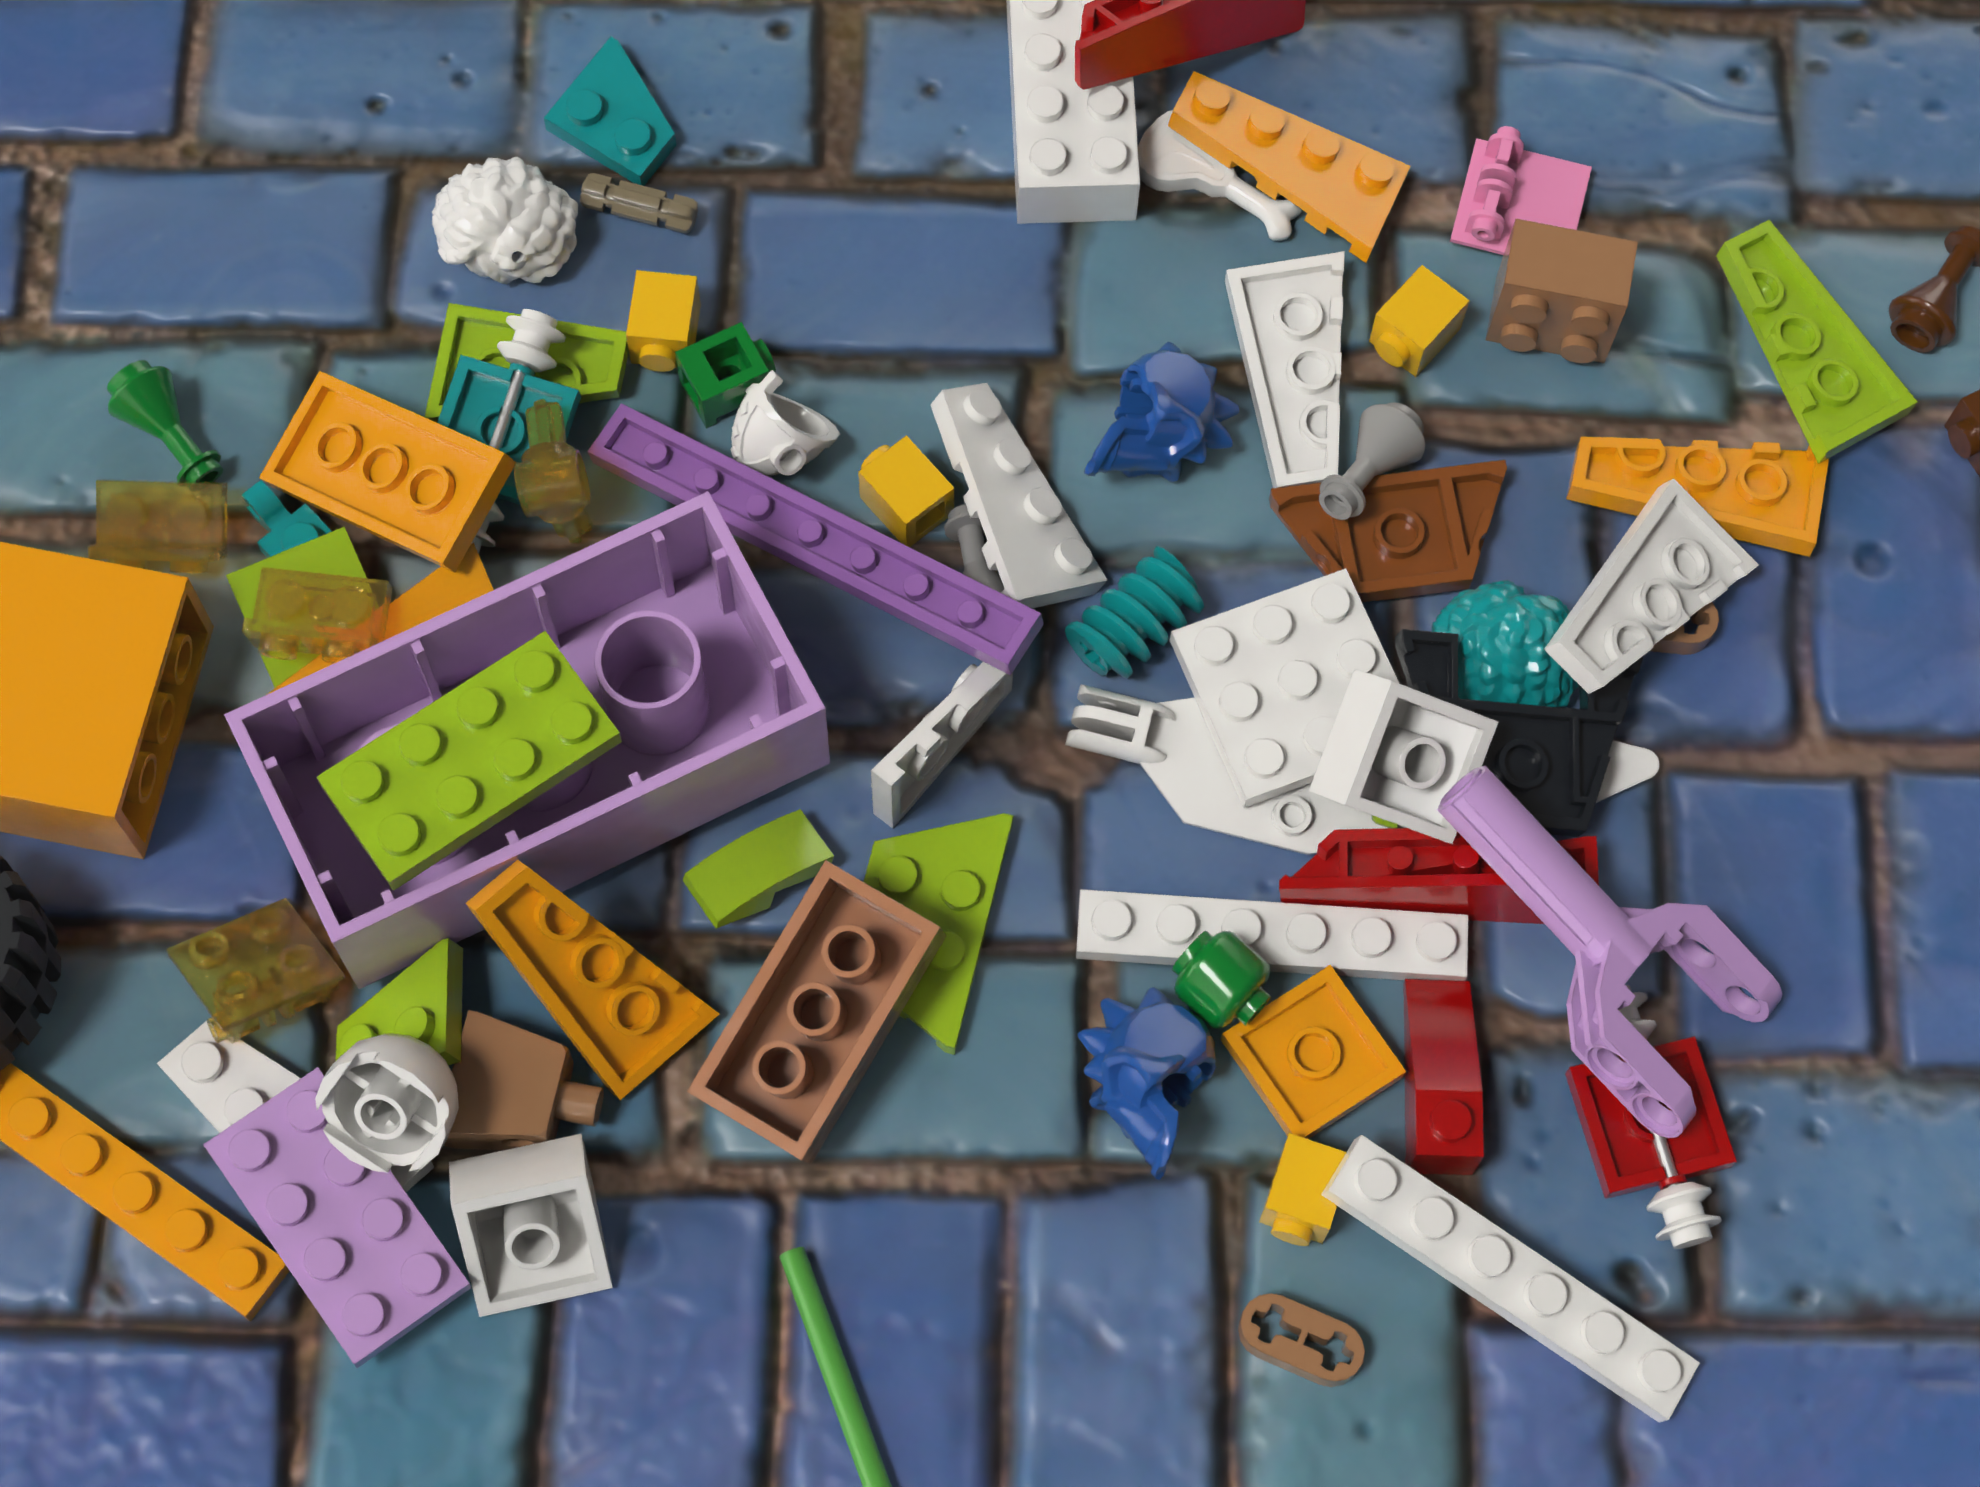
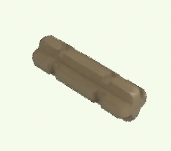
(639, 203)

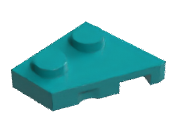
(613, 117)

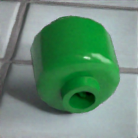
(1222, 979)

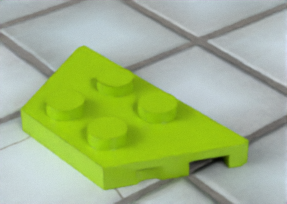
(951, 881)

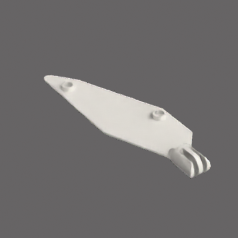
(1187, 769)

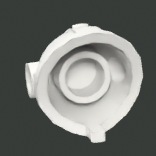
(776, 432)

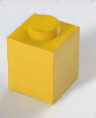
(662, 318)
(1418, 321)
(905, 490)
(1294, 1198)

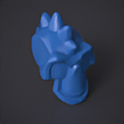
(1164, 416)
(1146, 1067)

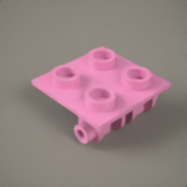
(1513, 185)

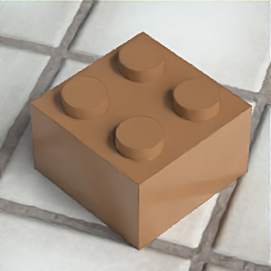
(1561, 291)

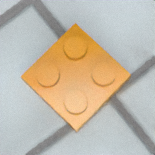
(1313, 1055)

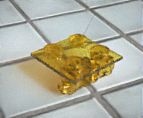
(256, 967)

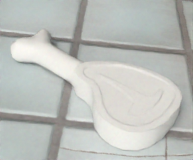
(1175, 164)

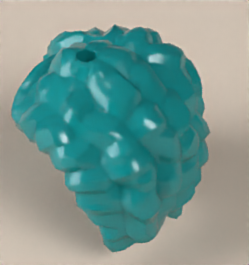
(1504, 645)

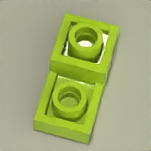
(753, 867)

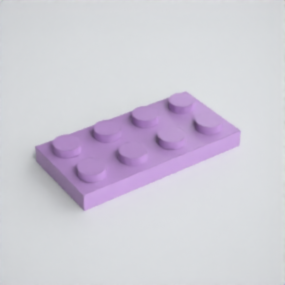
(336, 1224)

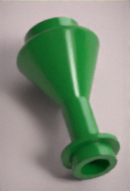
(148, 401)

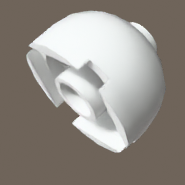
(389, 1102)

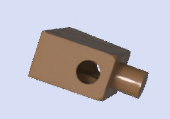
(515, 1088)

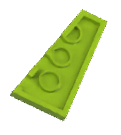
(1814, 349)

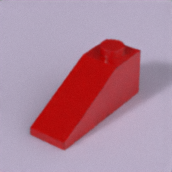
(1441, 1078)

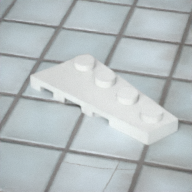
(1291, 353)
(1648, 587)
(235, 1079)

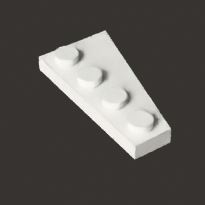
(1022, 518)

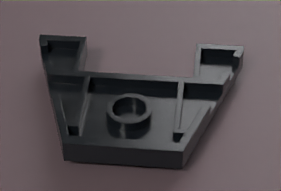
(1540, 753)

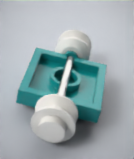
(492, 400)

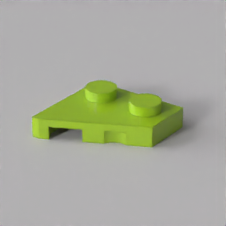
(416, 1003)

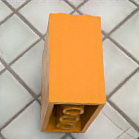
(92, 695)

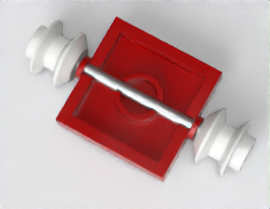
(1637, 1159)

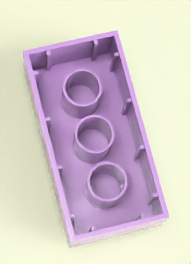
(666, 643)

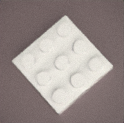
(1277, 677)

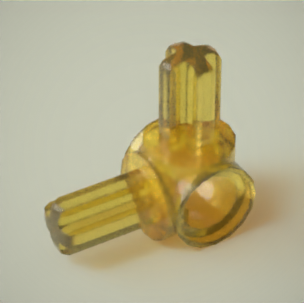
(553, 474)

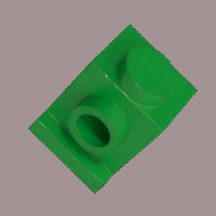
(716, 357)

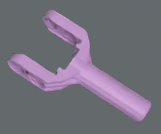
(1609, 948)

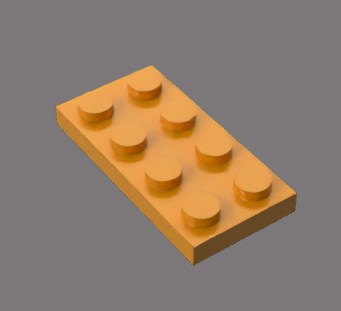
(388, 471)

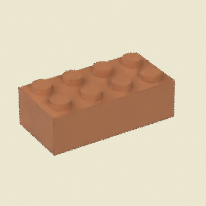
(817, 1012)

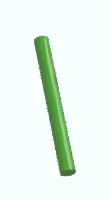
(834, 1368)

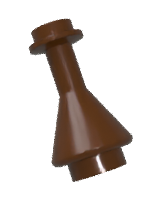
(1928, 312)

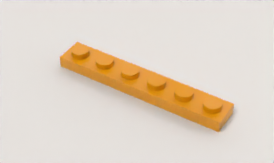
(136, 1195)

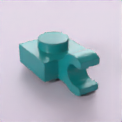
(284, 528)

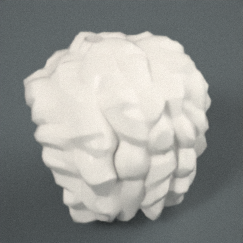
(501, 211)

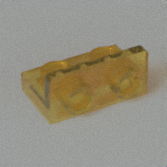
(160, 523)
(317, 614)

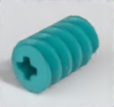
(1134, 614)

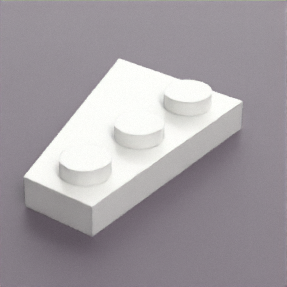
(935, 741)

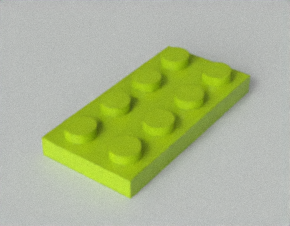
(469, 760)

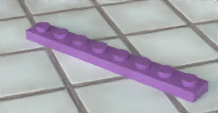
(820, 540)

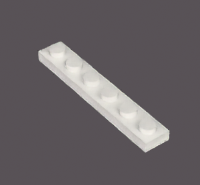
(1284, 934)
(1511, 1279)

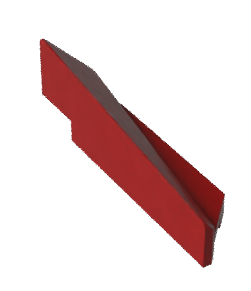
(1149, 35)
(1415, 874)

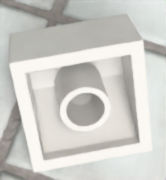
(1400, 753)
(529, 1225)

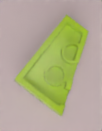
(588, 360)

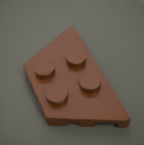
(1413, 536)

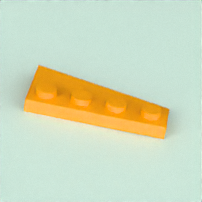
(1316, 169)
(1751, 493)
(593, 983)

